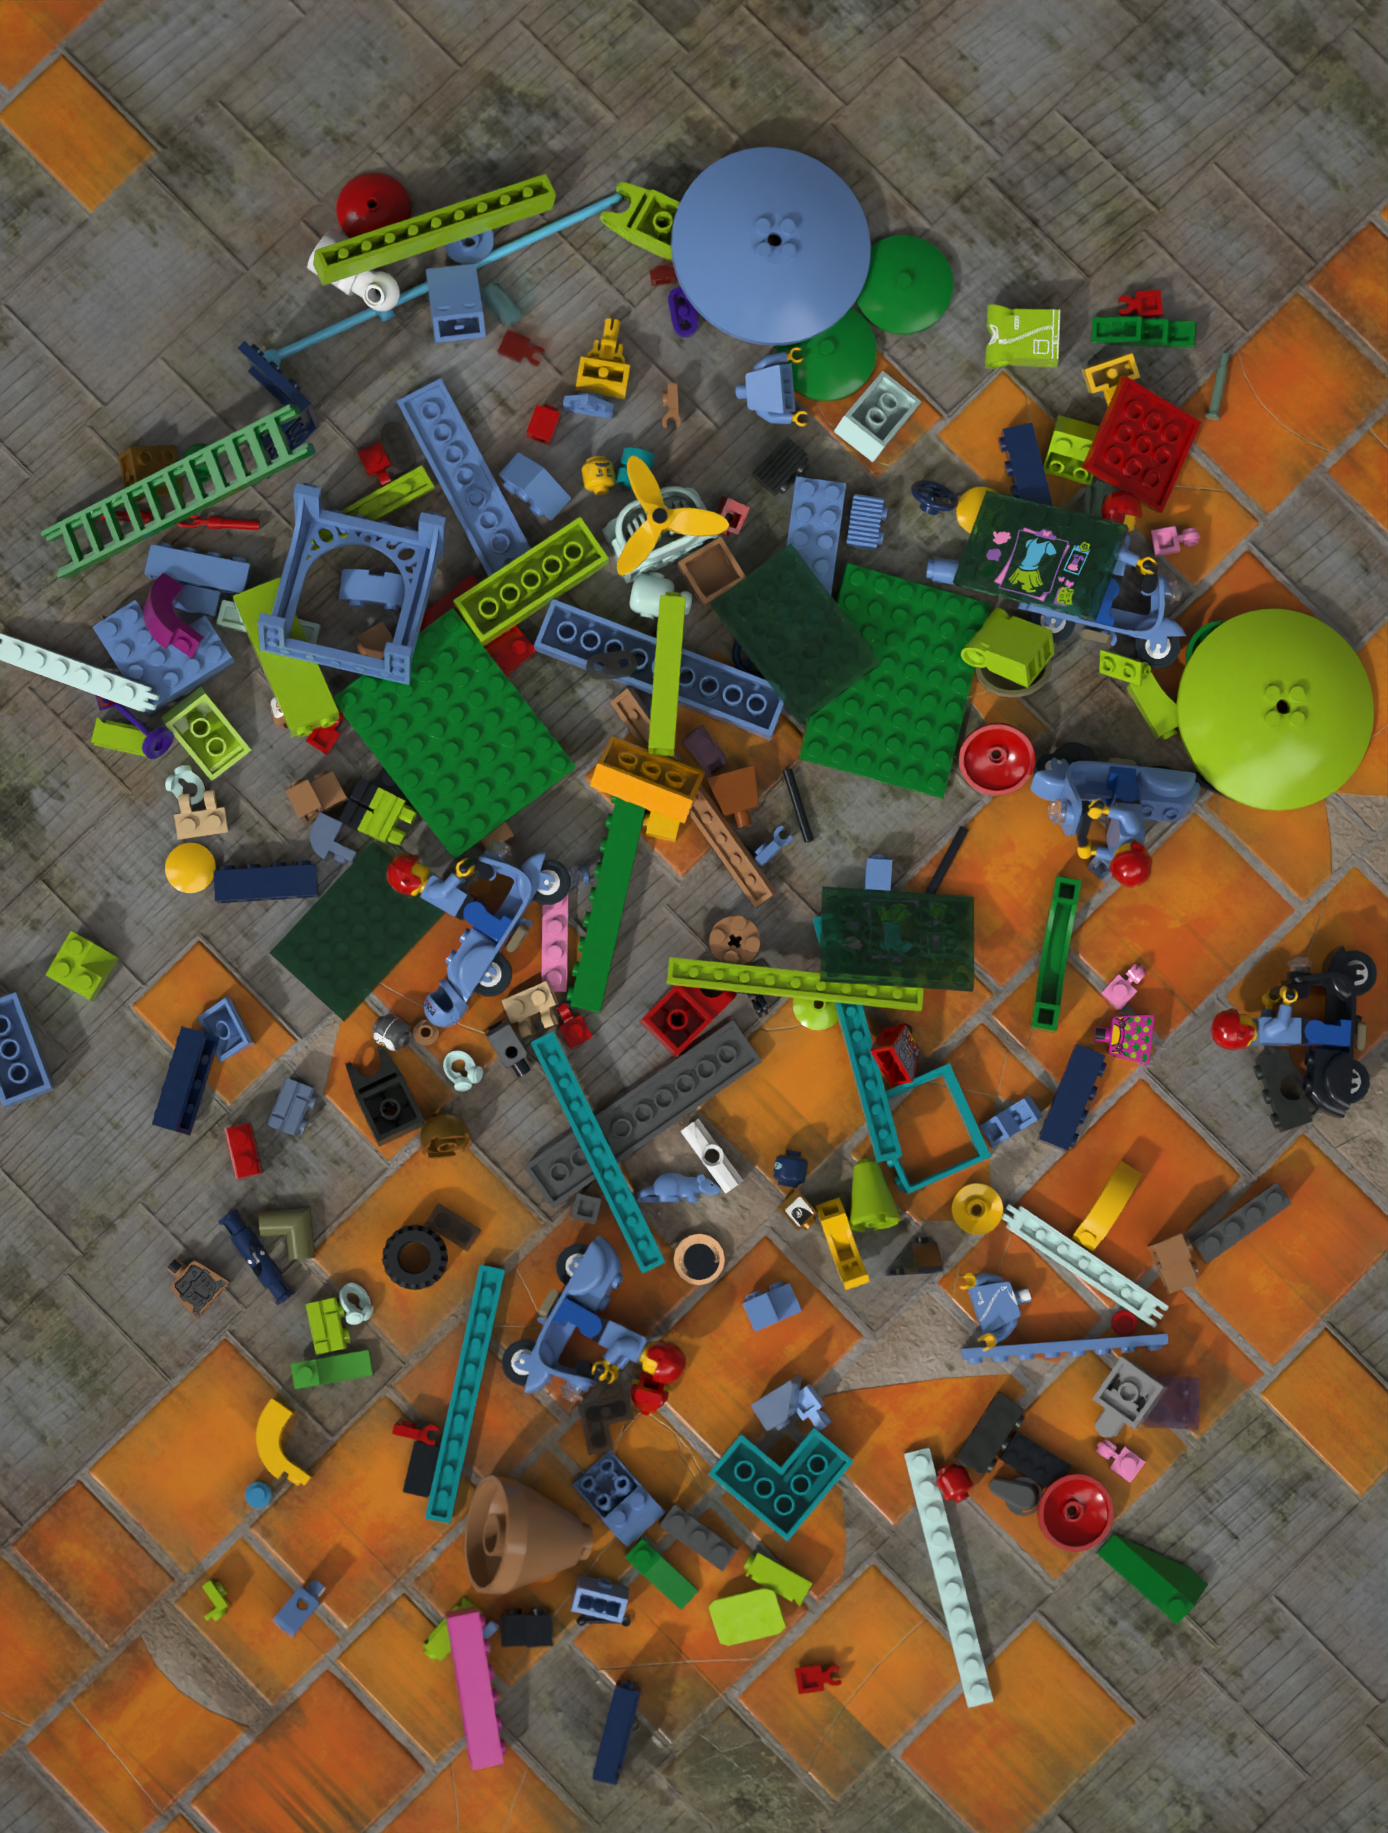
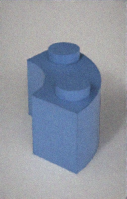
(363, 588)

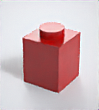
(543, 424)

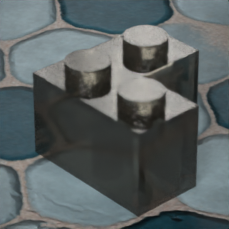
(596, 1419)

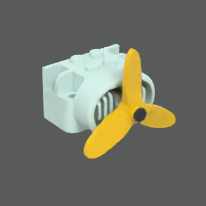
(659, 525)

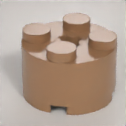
(738, 928)

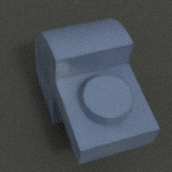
(324, 838)

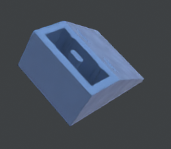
(455, 304)
(618, 1498)

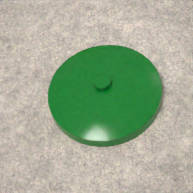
(905, 285)
(834, 361)

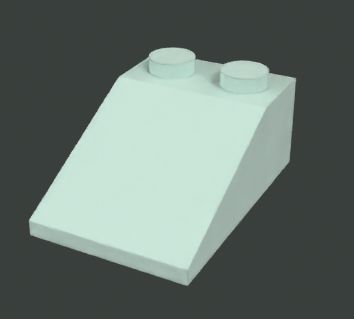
(877, 416)

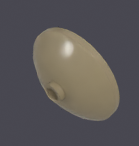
(1007, 688)

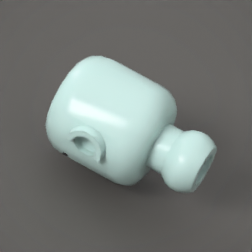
(647, 592)

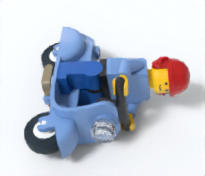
(1155, 634)
(1124, 794)
(478, 961)
(589, 1280)

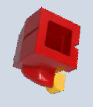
(648, 1394)

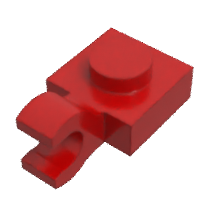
(375, 462)
(325, 738)
(575, 1029)
(408, 1430)

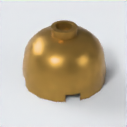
(443, 1135)

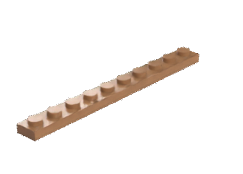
(703, 811)

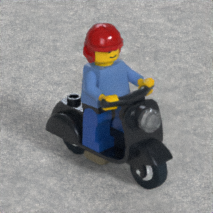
(1331, 1073)

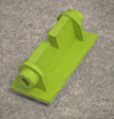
(1123, 667)

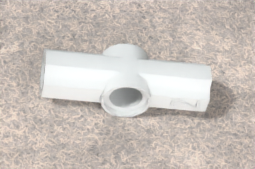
(701, 1142)

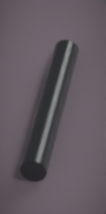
(798, 805)
(947, 860)

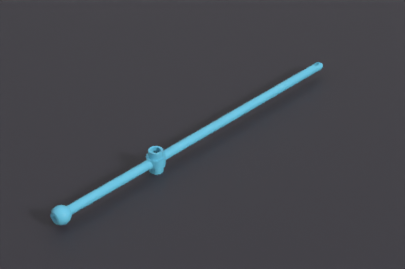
(277, 356)

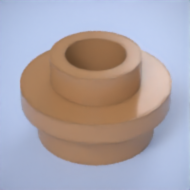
(425, 1040)

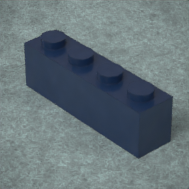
(1024, 464)
(266, 883)
(185, 1080)
(1071, 1098)

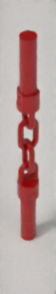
(213, 522)

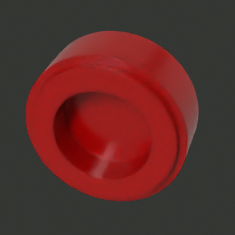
(1124, 1322)

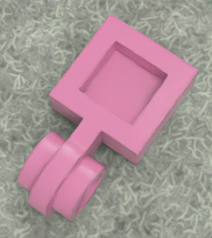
(1166, 540)
(1120, 990)
(1124, 1464)

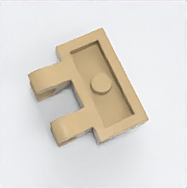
(200, 822)
(530, 1002)

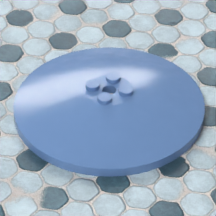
(764, 289)

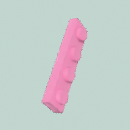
(555, 944)

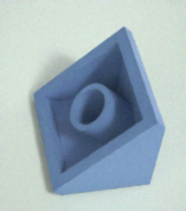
(226, 1022)

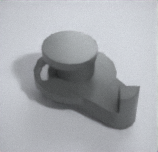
(1017, 1494)

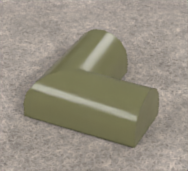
(295, 1224)

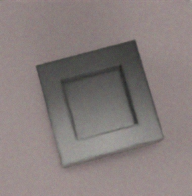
(586, 1208)

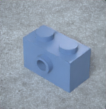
(600, 1598)

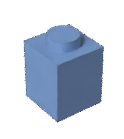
(878, 873)

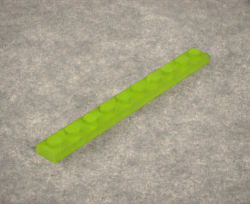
(787, 984)

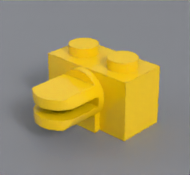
(1107, 374)

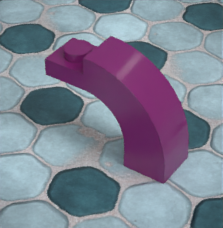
(162, 620)

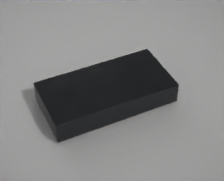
(421, 1469)

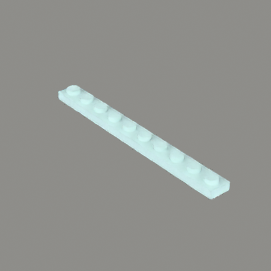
(948, 1578)

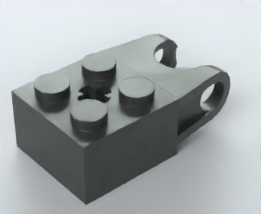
(385, 1090)

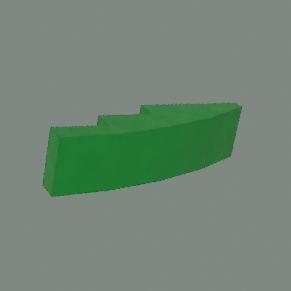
(1143, 332)

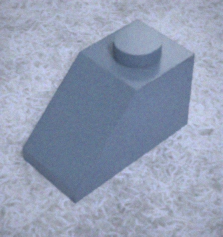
(778, 1404)

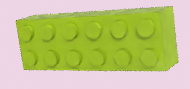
(531, 581)

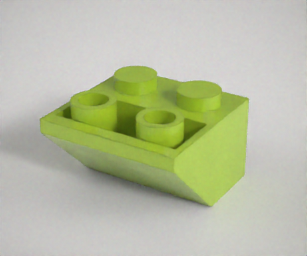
(1069, 449)

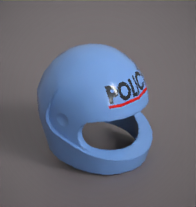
(444, 1005)

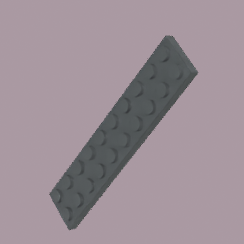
(648, 1110)

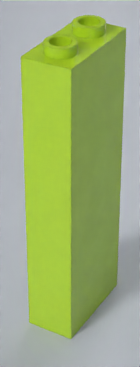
(667, 674)
(294, 682)

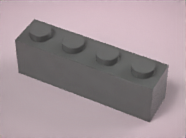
(1240, 1222)

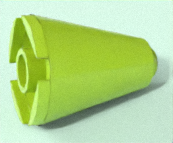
(871, 1199)

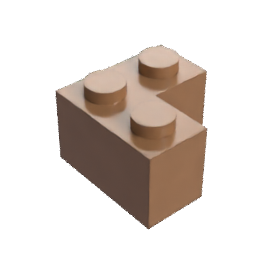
(315, 797)
(1173, 1262)

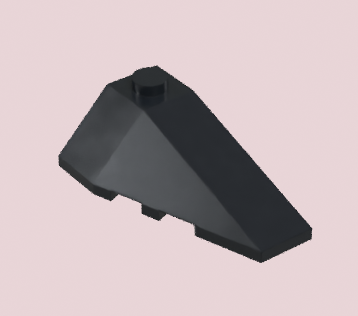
(917, 1258)

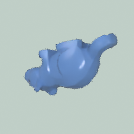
(673, 1186)

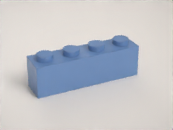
(197, 569)

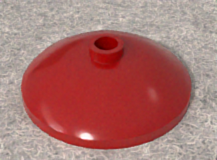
(352, 204)
(997, 773)
(1091, 1513)

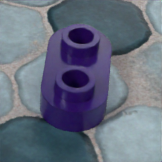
(682, 314)

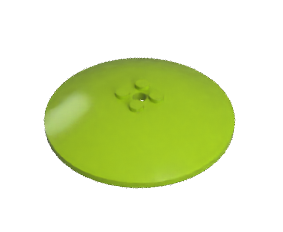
(1233, 719)

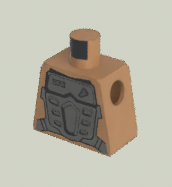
(196, 1285)

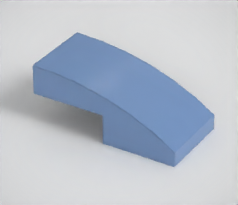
(198, 600)

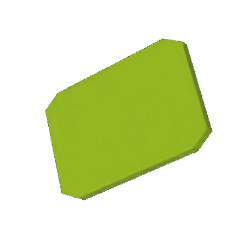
(747, 1616)

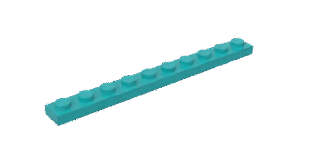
(867, 1077)
(597, 1152)
(465, 1394)

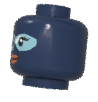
(790, 1169)

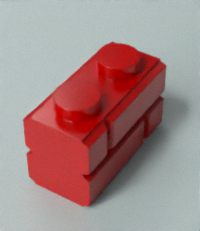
(243, 1151)

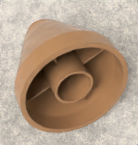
(519, 1536)

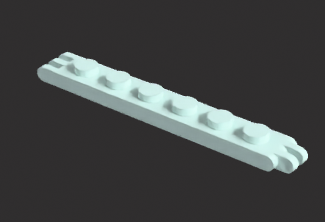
(76, 673)
(1084, 1264)

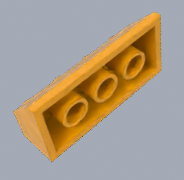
(647, 779)

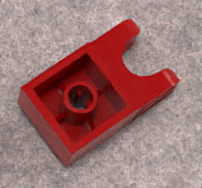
(695, 1013)

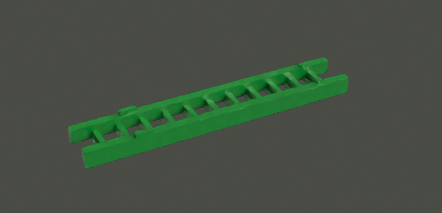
(168, 476)

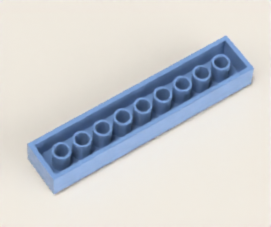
(704, 683)

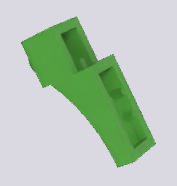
(331, 1369)

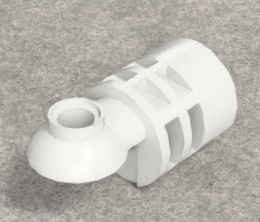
(363, 283)

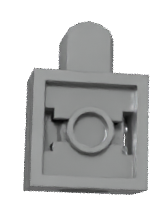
(1128, 1398)

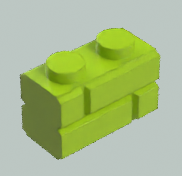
(327, 1326)

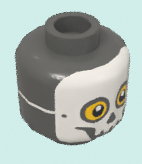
(391, 1032)

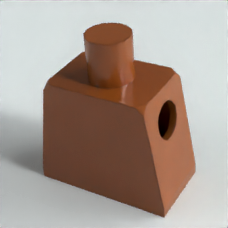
(736, 794)

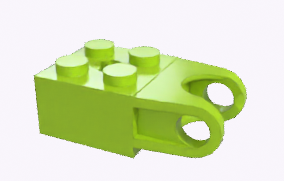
(644, 219)

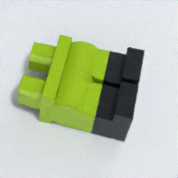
(385, 817)

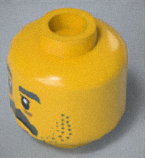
(598, 475)

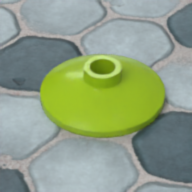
(812, 1017)

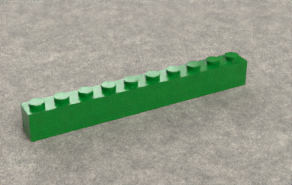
(607, 906)

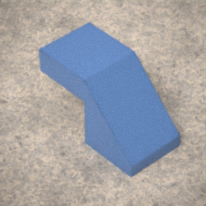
(1011, 1121)

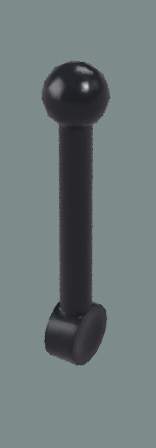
(581, 1621)

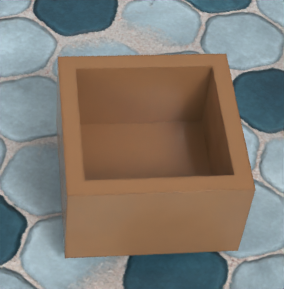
(710, 571)

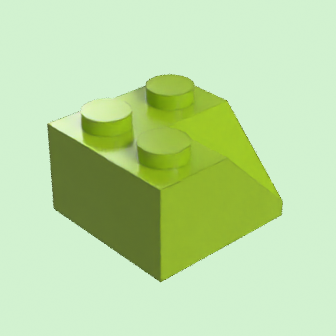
(82, 966)

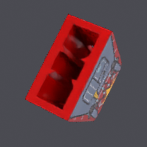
(896, 1054)

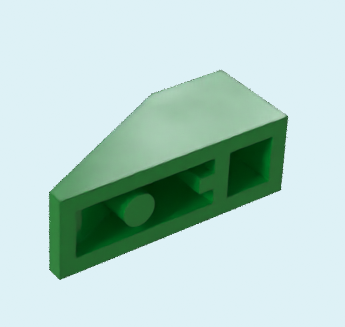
(661, 1573)

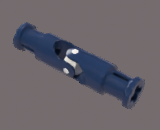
(259, 1261)

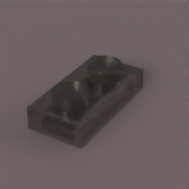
(453, 1227)

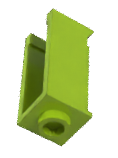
(118, 737)
(777, 1577)
(439, 1642)

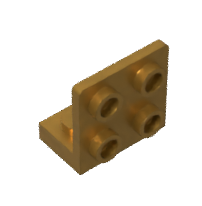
(144, 461)

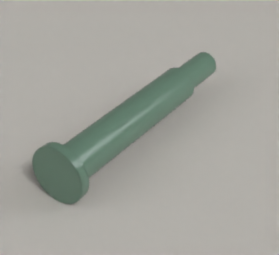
(1218, 388)

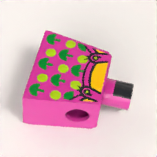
(1128, 1037)

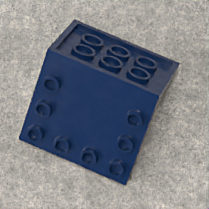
(287, 393)

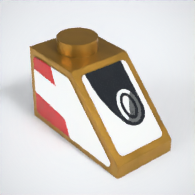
(798, 1211)

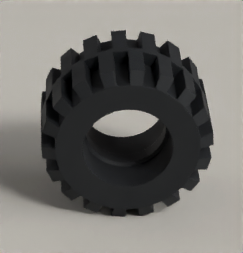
(392, 1253)

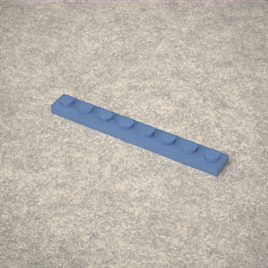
(1076, 1348)

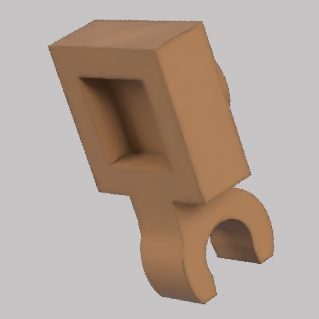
(670, 399)

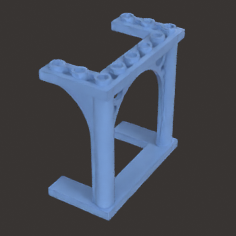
(309, 520)

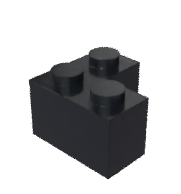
(528, 1628)

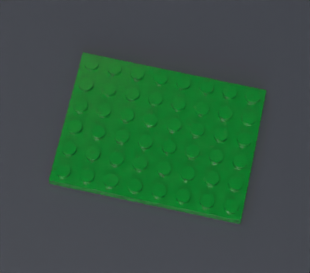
(909, 710)
(456, 736)

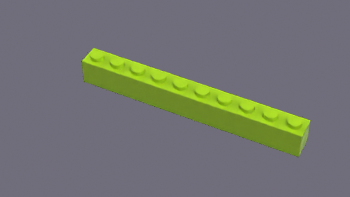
(433, 229)

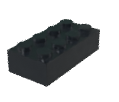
(1034, 1460)

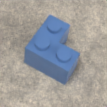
(534, 485)
(771, 1306)

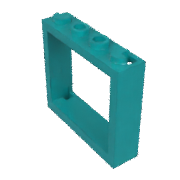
(968, 1121)

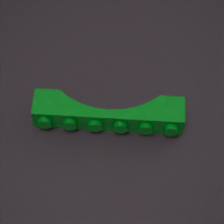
(1054, 954)

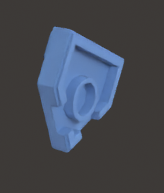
(588, 404)

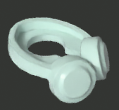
(185, 772)
(474, 1072)
(354, 1315)

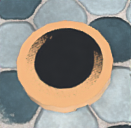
(699, 1259)

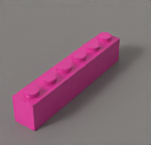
(474, 1687)

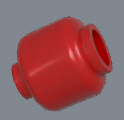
(954, 1483)

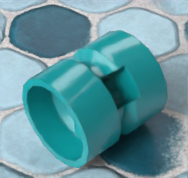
(646, 456)

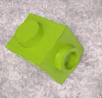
(216, 1593)

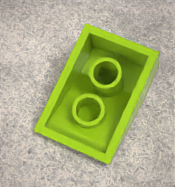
(206, 733)

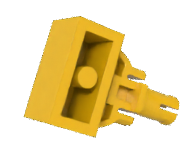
(603, 369)

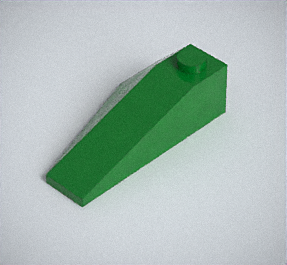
(1160, 1580)

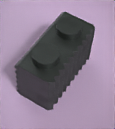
(781, 467)

